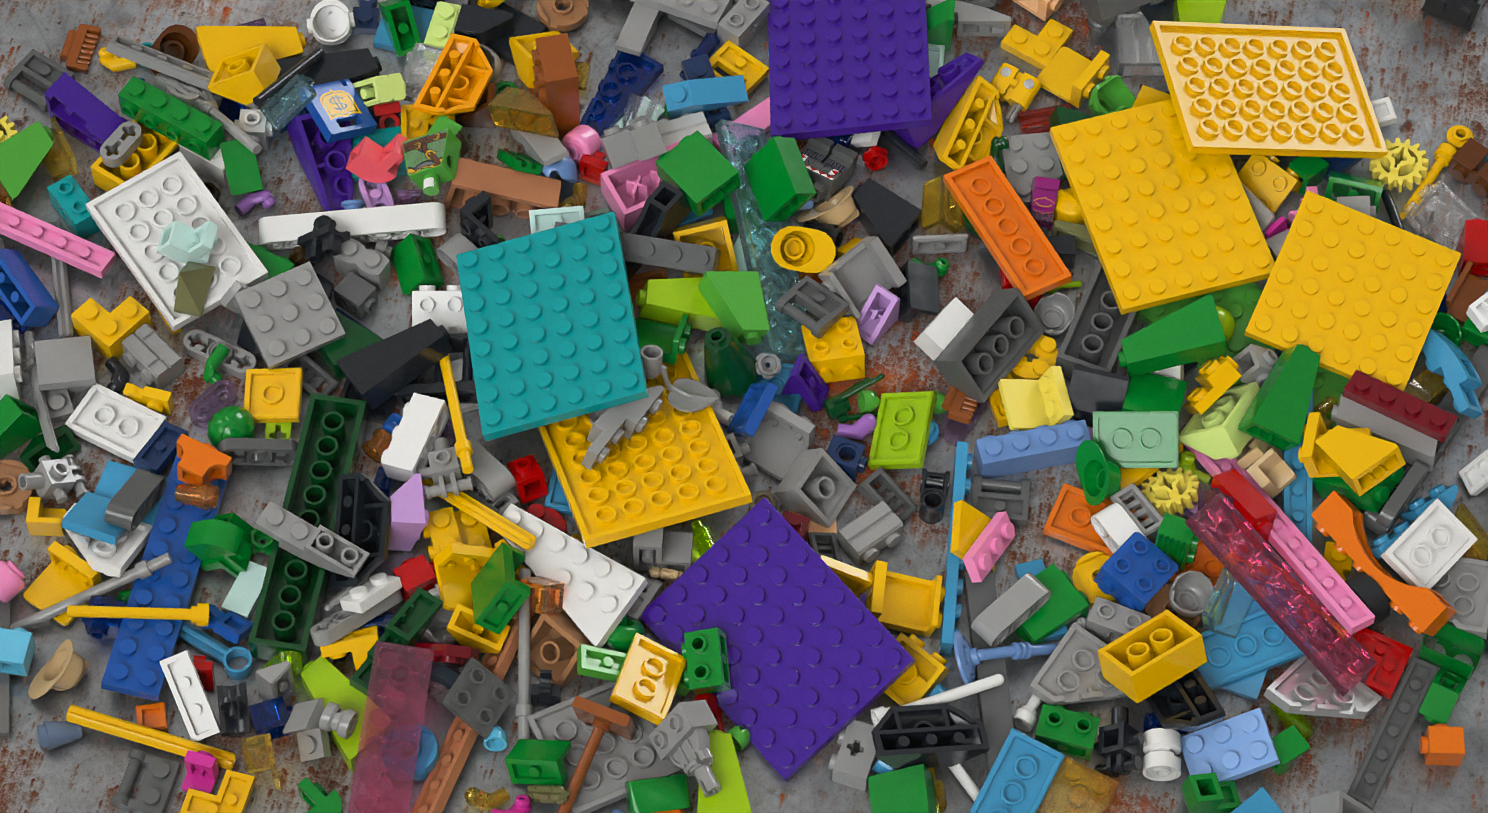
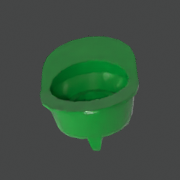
(1098, 476)

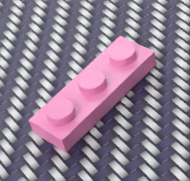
(989, 547)

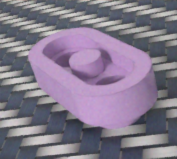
(377, 197)

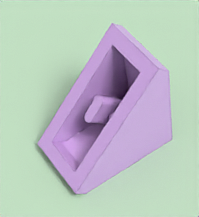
(878, 314)

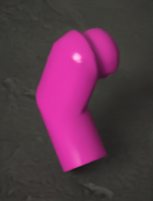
(521, 805)

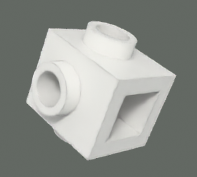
(255, 125)

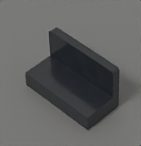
(919, 292)

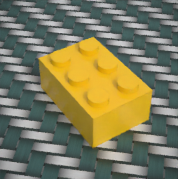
(1152, 656)

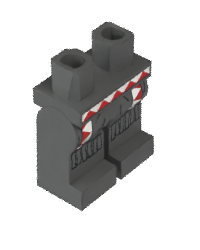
(828, 166)

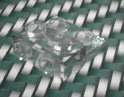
(1437, 215)

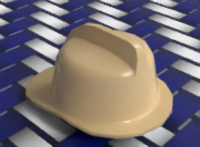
(838, 210)
(60, 672)

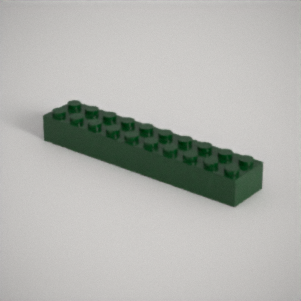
(293, 587)

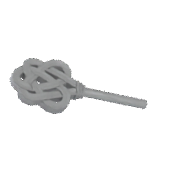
(206, 103)

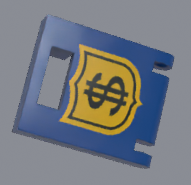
(338, 103)

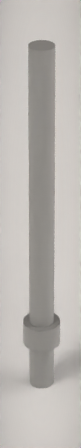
(142, 570)
(524, 707)

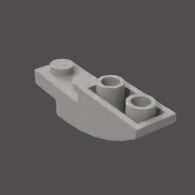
(620, 422)
(311, 543)

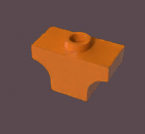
(201, 462)

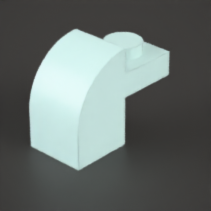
(186, 243)

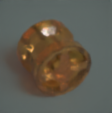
(375, 447)

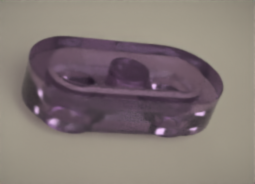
(210, 402)

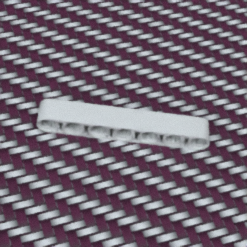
(363, 224)

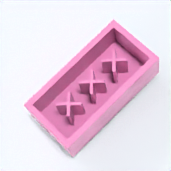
(629, 188)

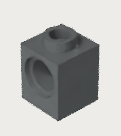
(356, 295)

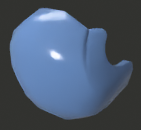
(565, 168)

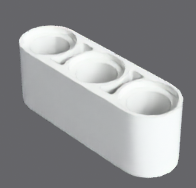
(1114, 526)

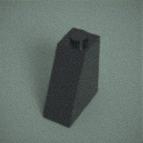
(886, 215)

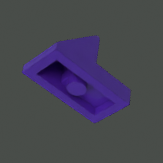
(807, 383)

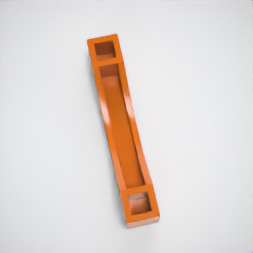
(1345, 524)

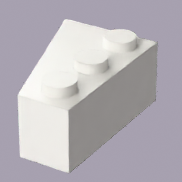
(9, 359)

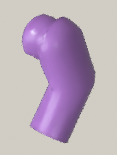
(860, 429)

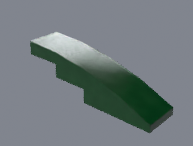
(403, 629)

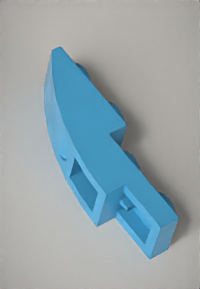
(1457, 371)
(1416, 507)

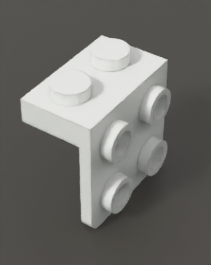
(440, 306)

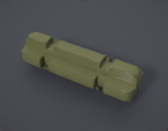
(547, 793)

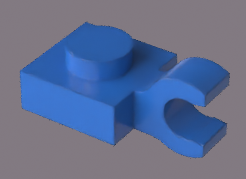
(229, 624)

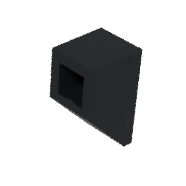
(484, 24)

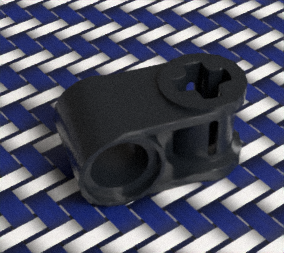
(933, 492)

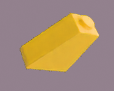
(1359, 457)

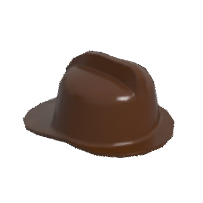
(177, 42)

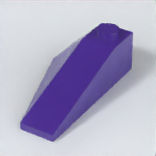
(945, 92)
(323, 161)

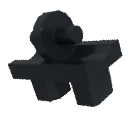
(322, 240)
(233, 710)

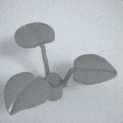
(686, 393)

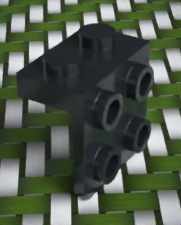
(1456, 12)
(477, 221)

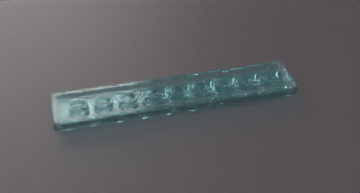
(785, 336)

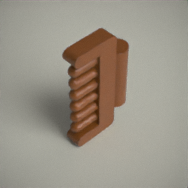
(74, 44)
(959, 405)

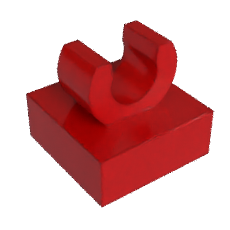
(387, 111)
(592, 166)
(205, 671)

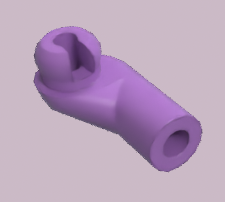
(254, 198)

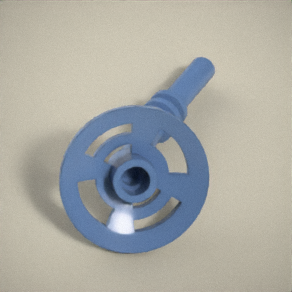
(970, 657)

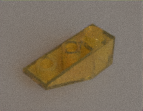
(522, 112)

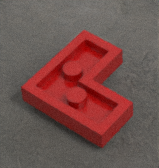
(1390, 659)

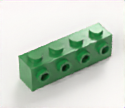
(171, 118)

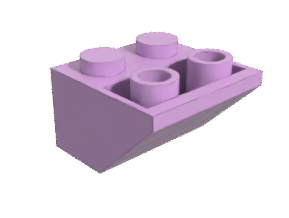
(407, 514)

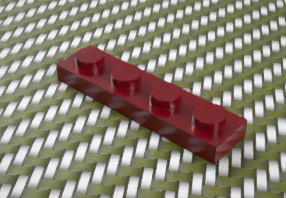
(1400, 406)

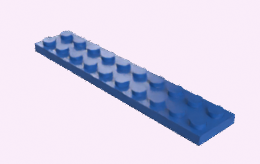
(144, 642)

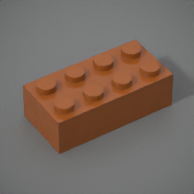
(557, 81)

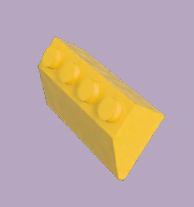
(150, 152)

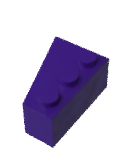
(81, 112)

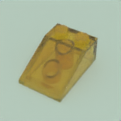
(1079, 790)

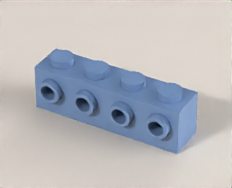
(1029, 449)

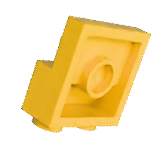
(1215, 380)
(456, 526)
(921, 676)

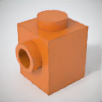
(1443, 745)

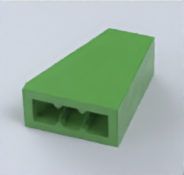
(22, 157)
(737, 303)

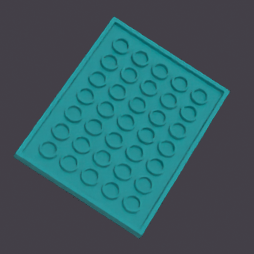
(551, 326)

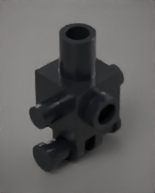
(1119, 745)

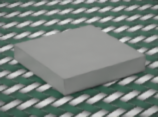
(64, 363)

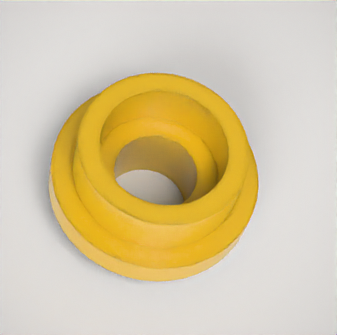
(1459, 130)

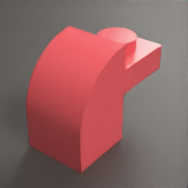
(374, 162)

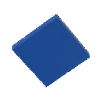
(752, 409)

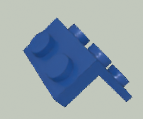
(1135, 572)

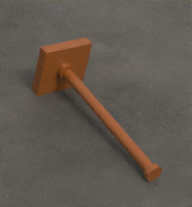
(603, 720)

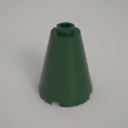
(727, 363)

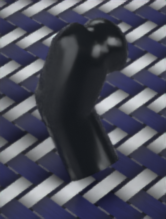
(120, 375)

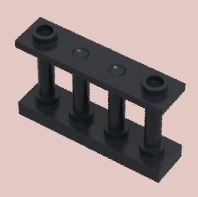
(465, 387)

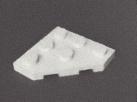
(110, 558)

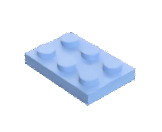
(1231, 747)

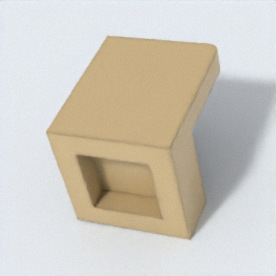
(1271, 473)

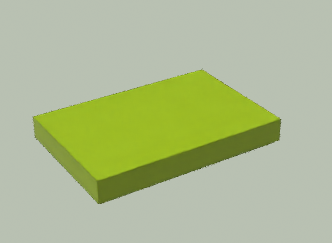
(902, 430)

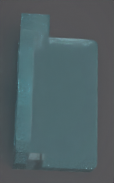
(289, 101)
(1226, 606)

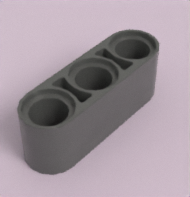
(135, 499)

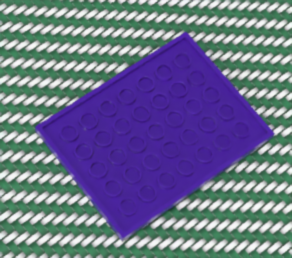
(848, 67)
(796, 637)

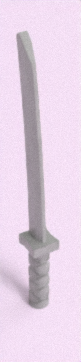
(39, 396)

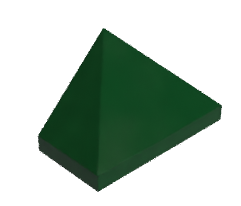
(37, 448)

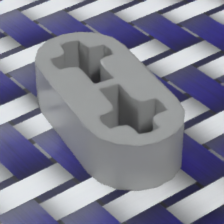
(120, 143)

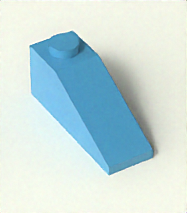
(704, 94)

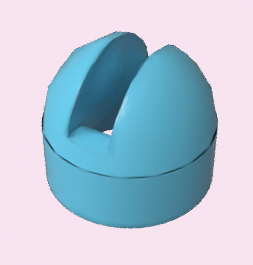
(496, 740)

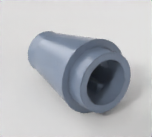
(57, 733)

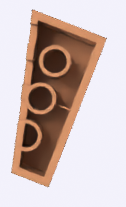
(508, 189)

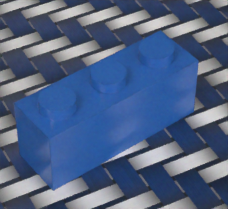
(24, 291)

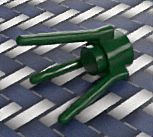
(839, 405)

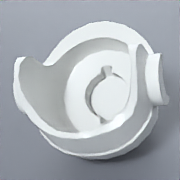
(331, 22)

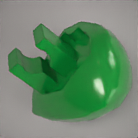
(623, 635)

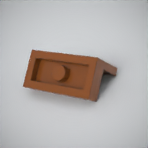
(1464, 293)

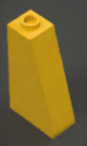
(223, 41)

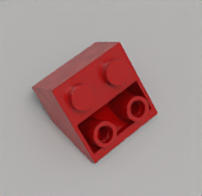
(1474, 247)

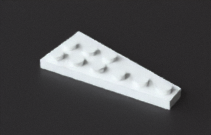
(595, 587)

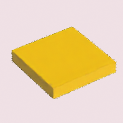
(274, 394)
(966, 528)

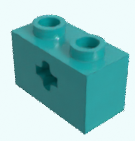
(70, 204)

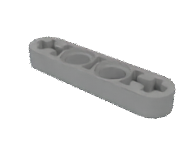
(344, 622)

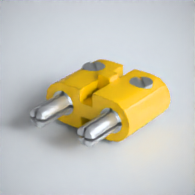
(1015, 88)

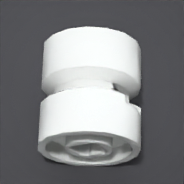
(1161, 753)

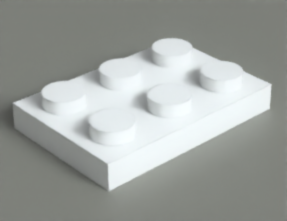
(114, 422)
(1429, 546)

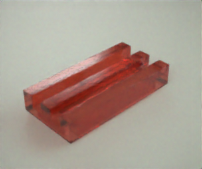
(1037, 117)

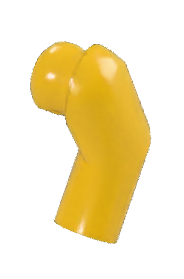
(113, 62)

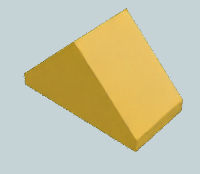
(470, 634)

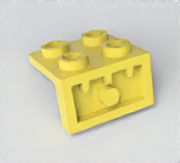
(1036, 401)

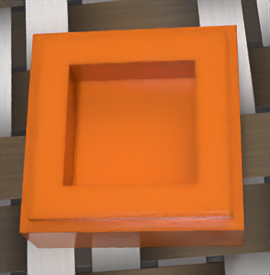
(153, 716)

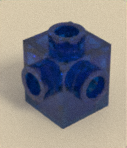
(103, 627)

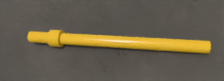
(462, 446)

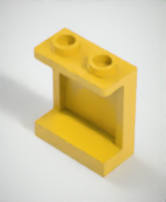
(905, 601)

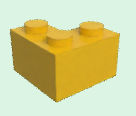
(110, 329)

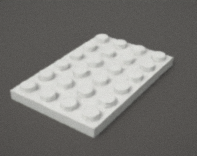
(144, 205)

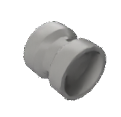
(340, 720)

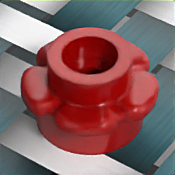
(875, 158)

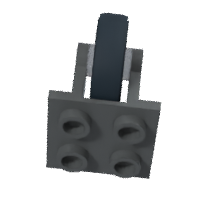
(470, 694)

